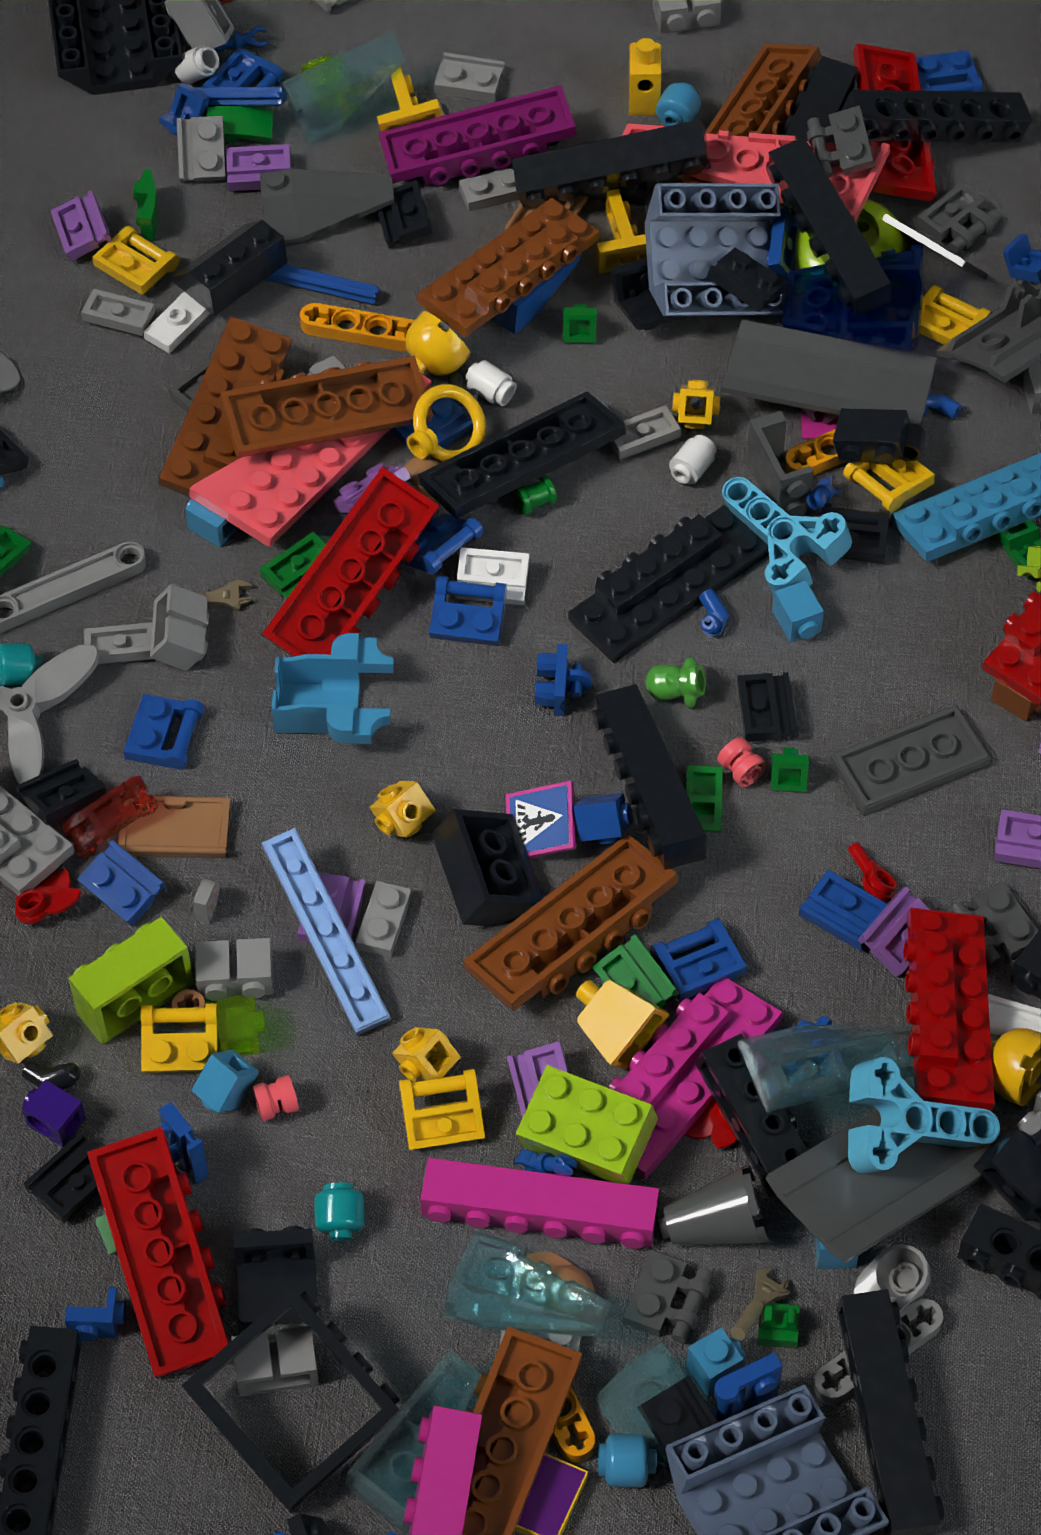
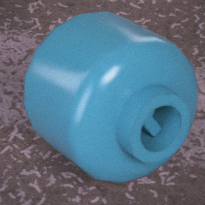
(678, 104)
(626, 1460)

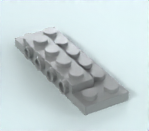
(27, 846)

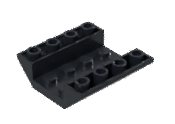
(114, 43)

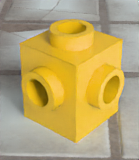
(696, 417)
(401, 809)
(22, 1031)
(425, 1054)

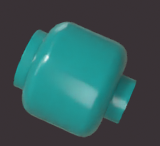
(17, 664)
(339, 1211)

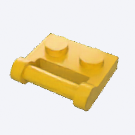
(132, 267)
(943, 324)
(905, 476)
(177, 1050)
(443, 1122)

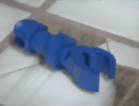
(239, 40)
(822, 493)
(546, 1162)

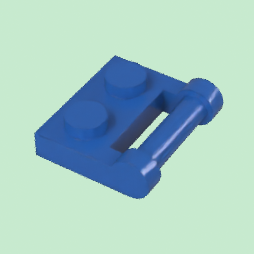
(243, 69)
(948, 72)
(443, 539)
(465, 621)
(153, 727)
(701, 968)
(747, 1387)

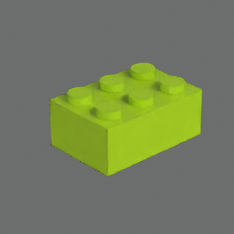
(130, 974)
(589, 1123)

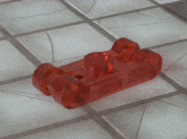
(109, 815)

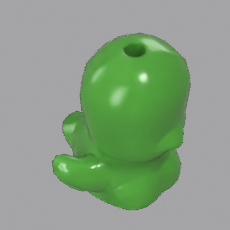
(673, 681)

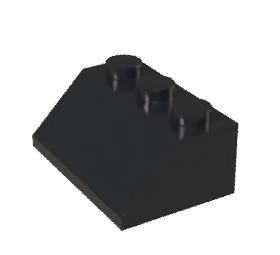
(233, 266)
(486, 866)

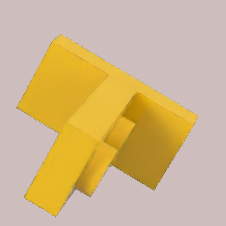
(410, 110)
(627, 243)

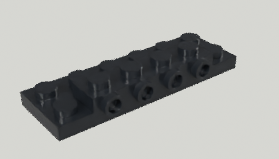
(521, 454)
(666, 580)

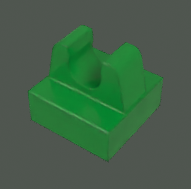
(579, 324)
(789, 771)
(779, 1326)

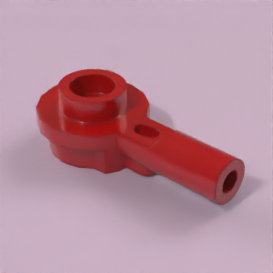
(876, 878)

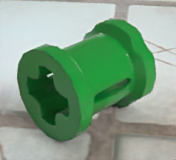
(535, 495)

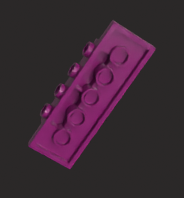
(477, 137)

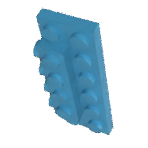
(973, 510)

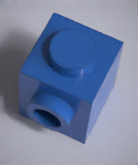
(603, 818)

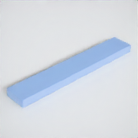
(326, 932)

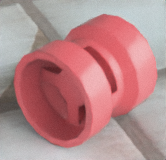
(742, 762)
(275, 1098)

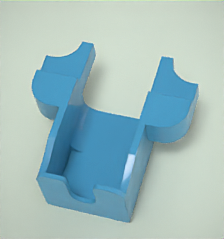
(323, 691)

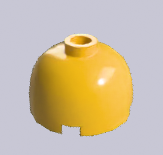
(434, 347)
(1017, 1065)

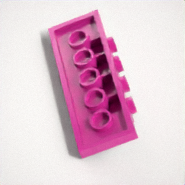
(668, 1070)

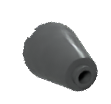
(718, 1213)

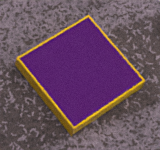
(552, 1497)

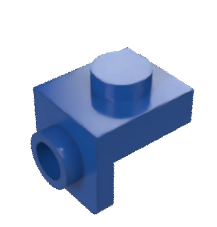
(186, 104)
(1023, 261)
(97, 1321)

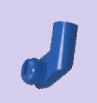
(943, 405)
(716, 613)

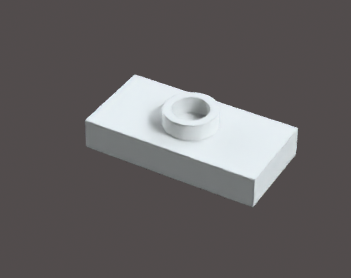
(175, 323)

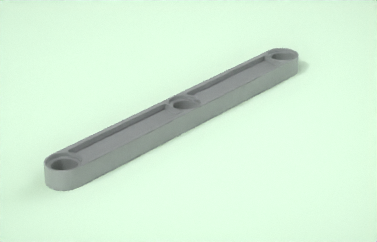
(70, 584)

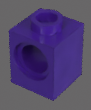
(53, 1112)

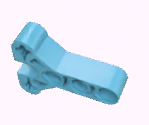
(821, 535)
(877, 1147)

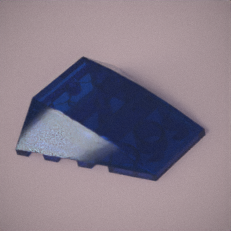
(815, 306)

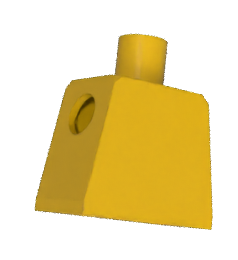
(644, 65)
(618, 1020)

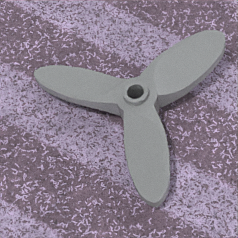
(40, 692)

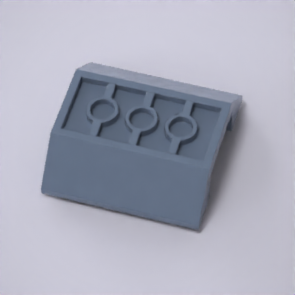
(692, 230)
(769, 1475)

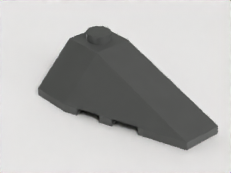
(310, 200)

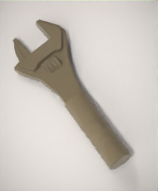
(229, 595)
(765, 1293)

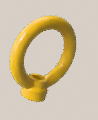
(424, 440)

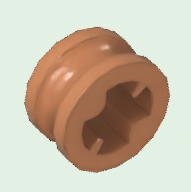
(185, 997)

